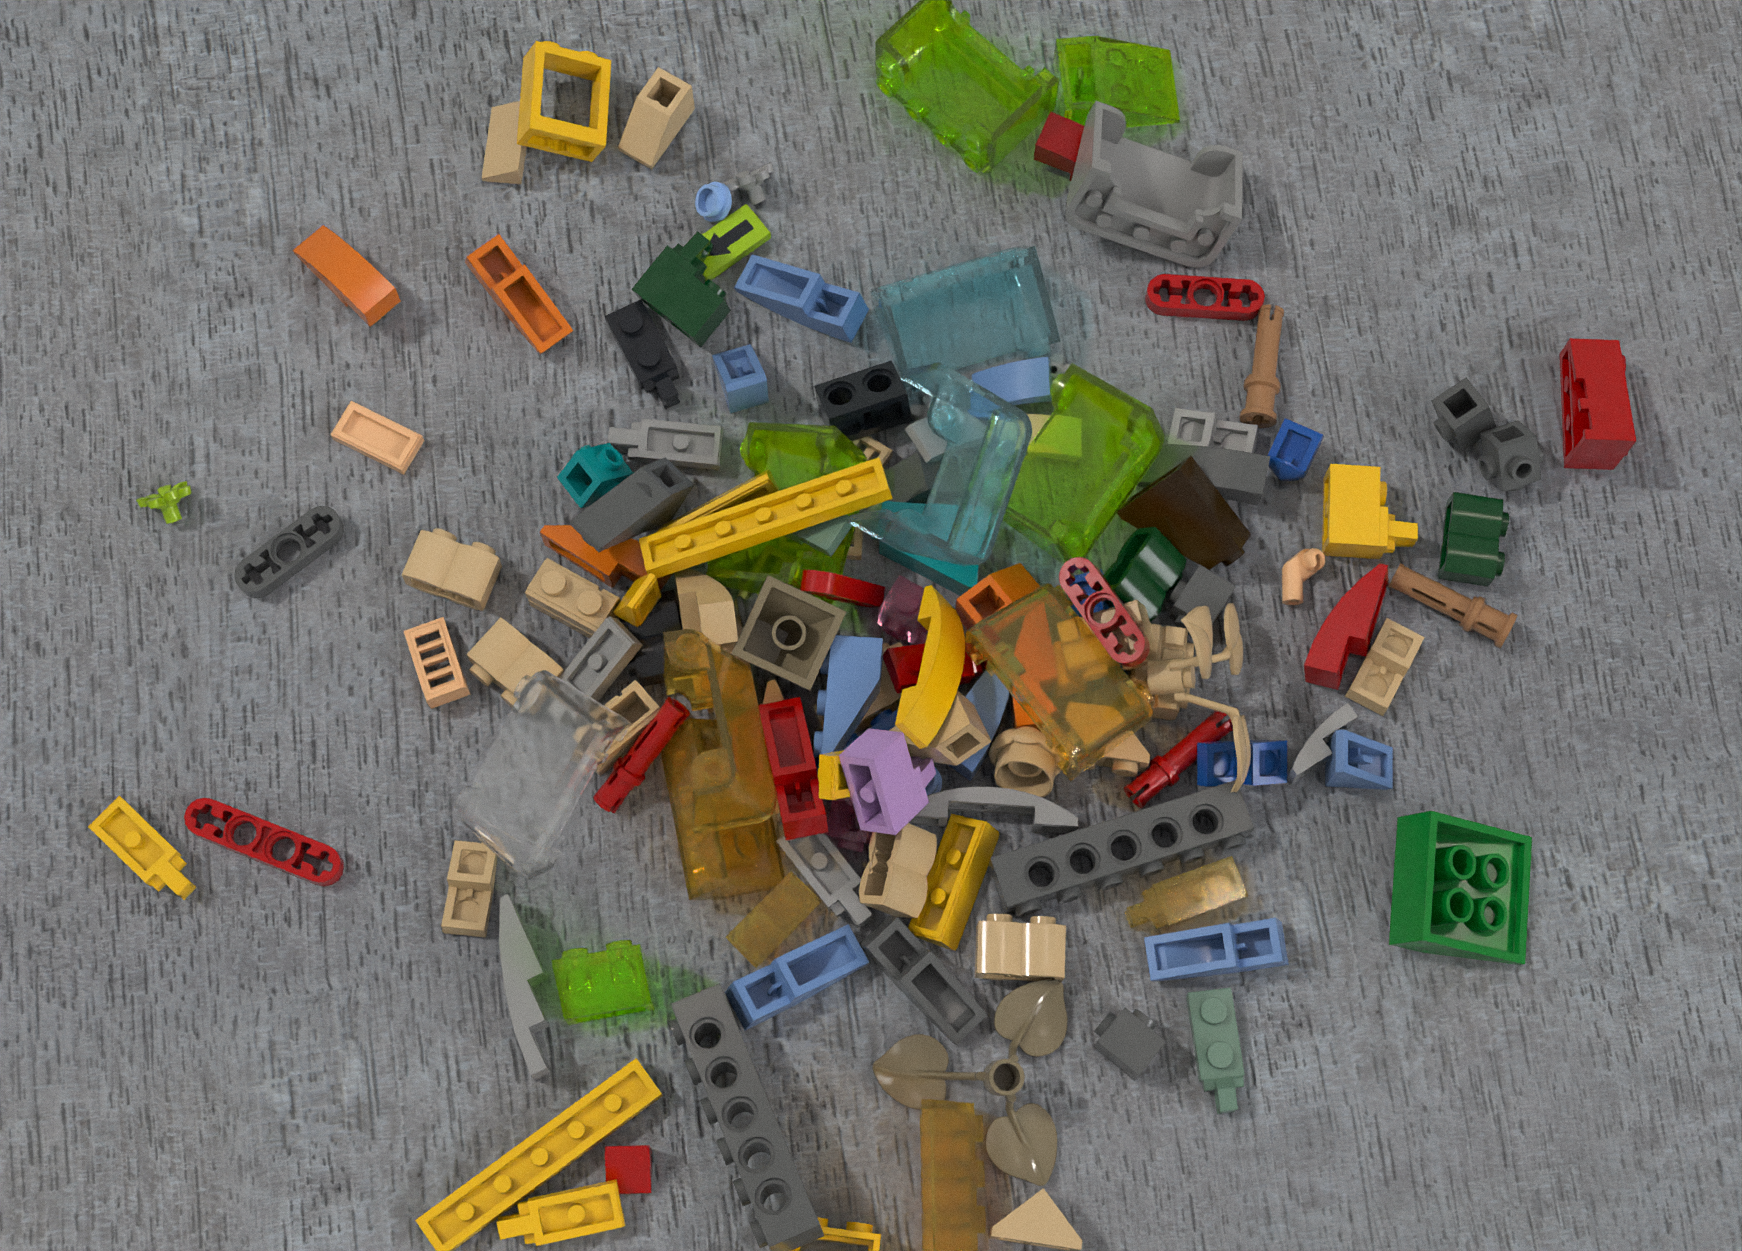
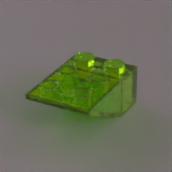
(1116, 73)

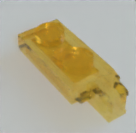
(1189, 895)

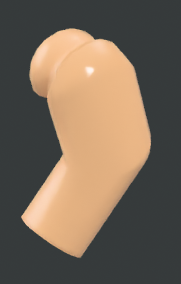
(1297, 571)

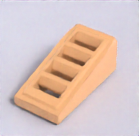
(447, 691)

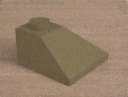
(788, 632)

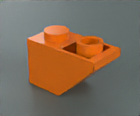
(994, 593)

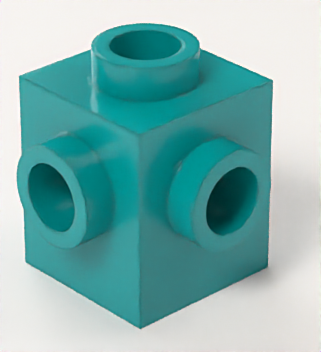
(593, 473)

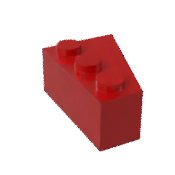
(1595, 404)

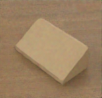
(503, 156)

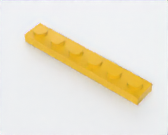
(765, 518)
(539, 1157)

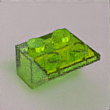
(603, 982)

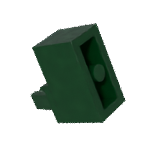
(677, 291)

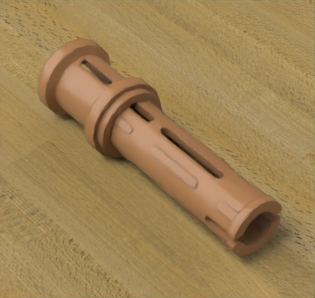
(1262, 382)
(1471, 613)

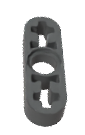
(272, 580)

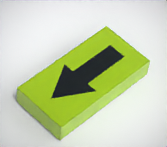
(733, 240)

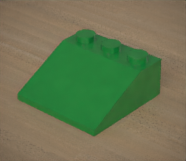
(1460, 889)

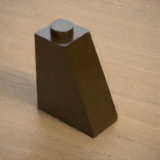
(1190, 515)

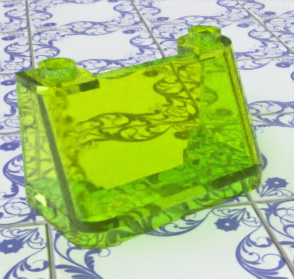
(793, 456)
(1082, 464)

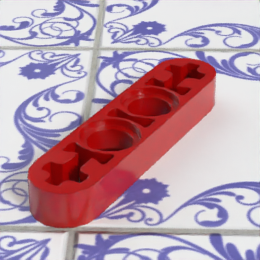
(266, 837)

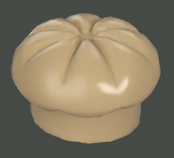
(1024, 761)

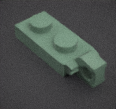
(1216, 1045)

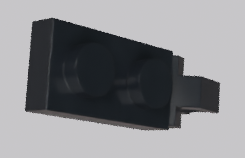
(645, 351)

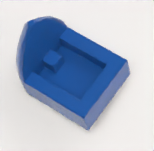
(1293, 451)

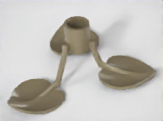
(1025, 1139)

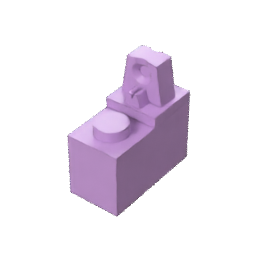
(885, 780)

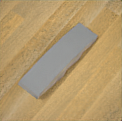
(520, 973)

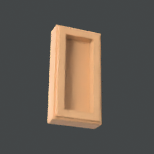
(377, 437)

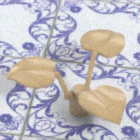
(1177, 675)

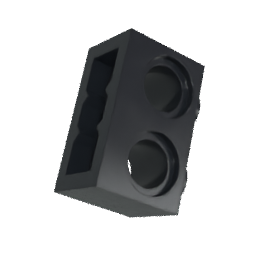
(864, 401)

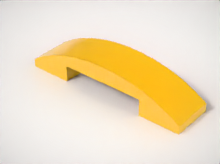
(928, 703)

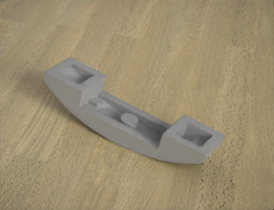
(1046, 818)

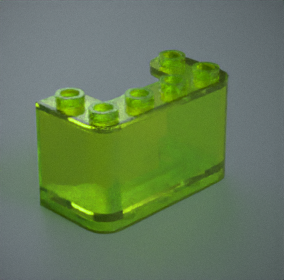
(961, 84)

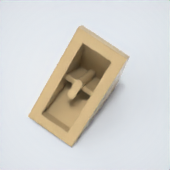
(1038, 1224)

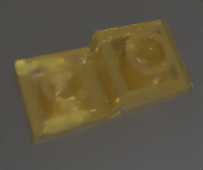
(773, 919)

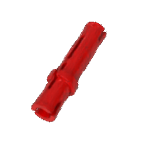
(632, 767)
(1166, 769)

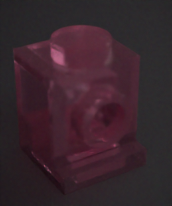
(842, 826)

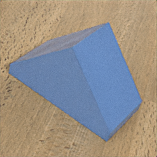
(741, 378)
(1358, 762)

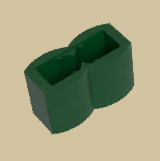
(1472, 539)
(1145, 570)

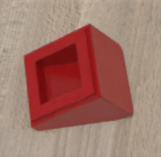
(630, 1167)

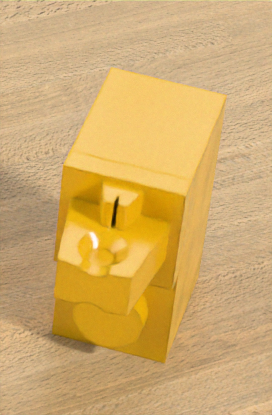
(1356, 515)

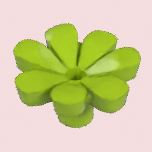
(167, 500)

